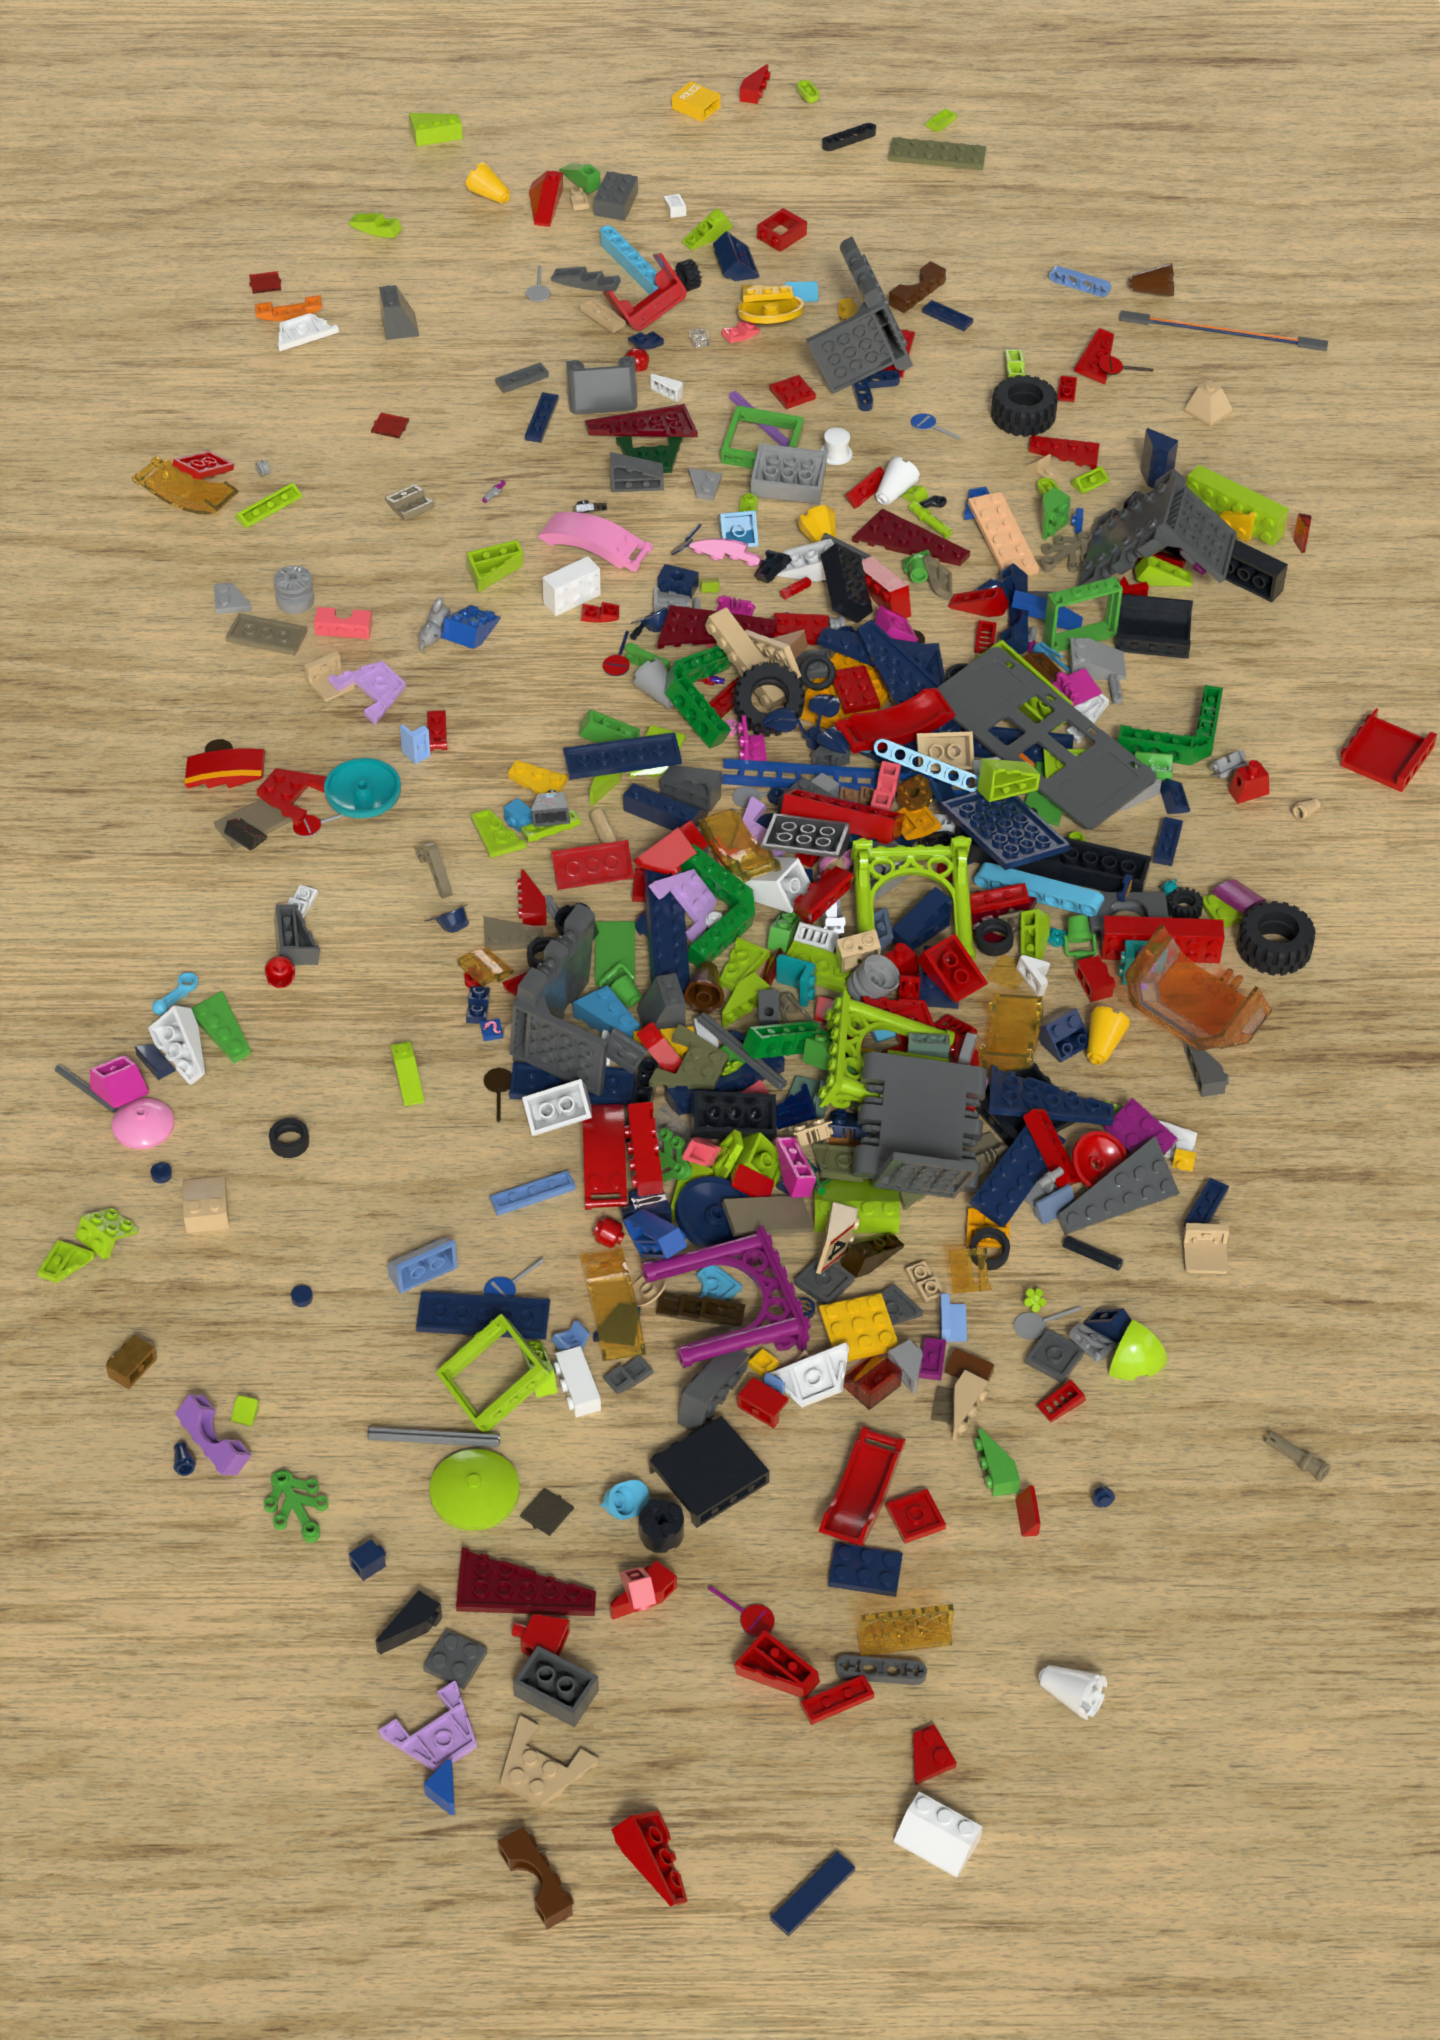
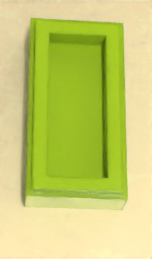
(941, 120)

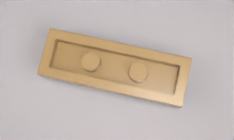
(602, 315)

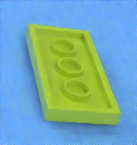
(827, 965)

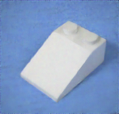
(806, 561)

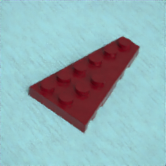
(658, 422)
(908, 538)
(688, 626)
(509, 1588)

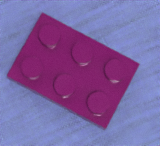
(1136, 1127)

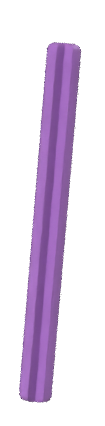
(772, 431)

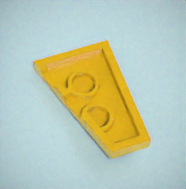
(765, 292)
(536, 778)

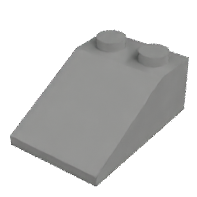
(1096, 658)

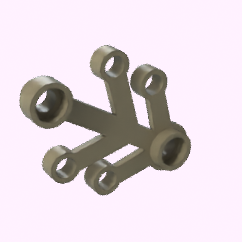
(1081, 540)

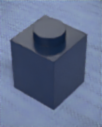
(367, 1559)

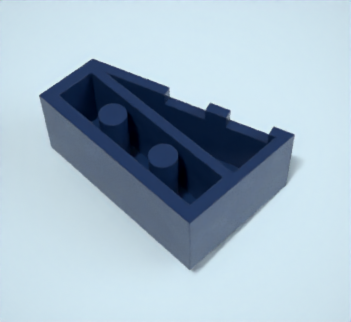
(924, 920)

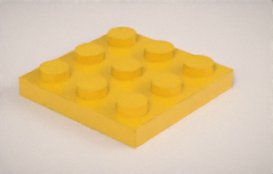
(860, 1324)

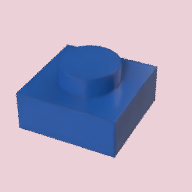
(1077, 520)

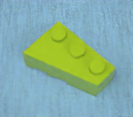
(1006, 778)

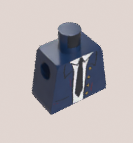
(654, 1203)

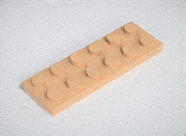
(1002, 532)

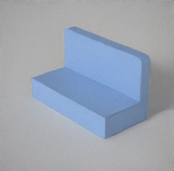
(415, 743)
(952, 1320)

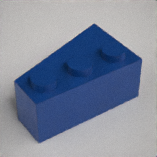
(654, 1235)

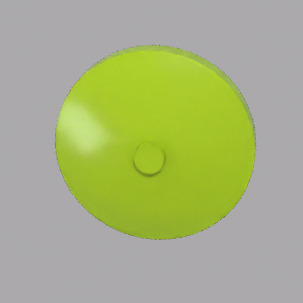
(474, 1489)

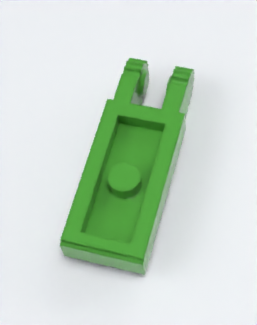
(639, 656)

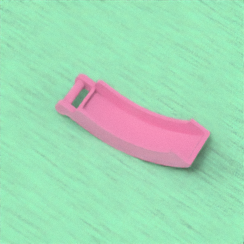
(596, 536)

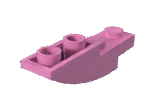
(720, 547)

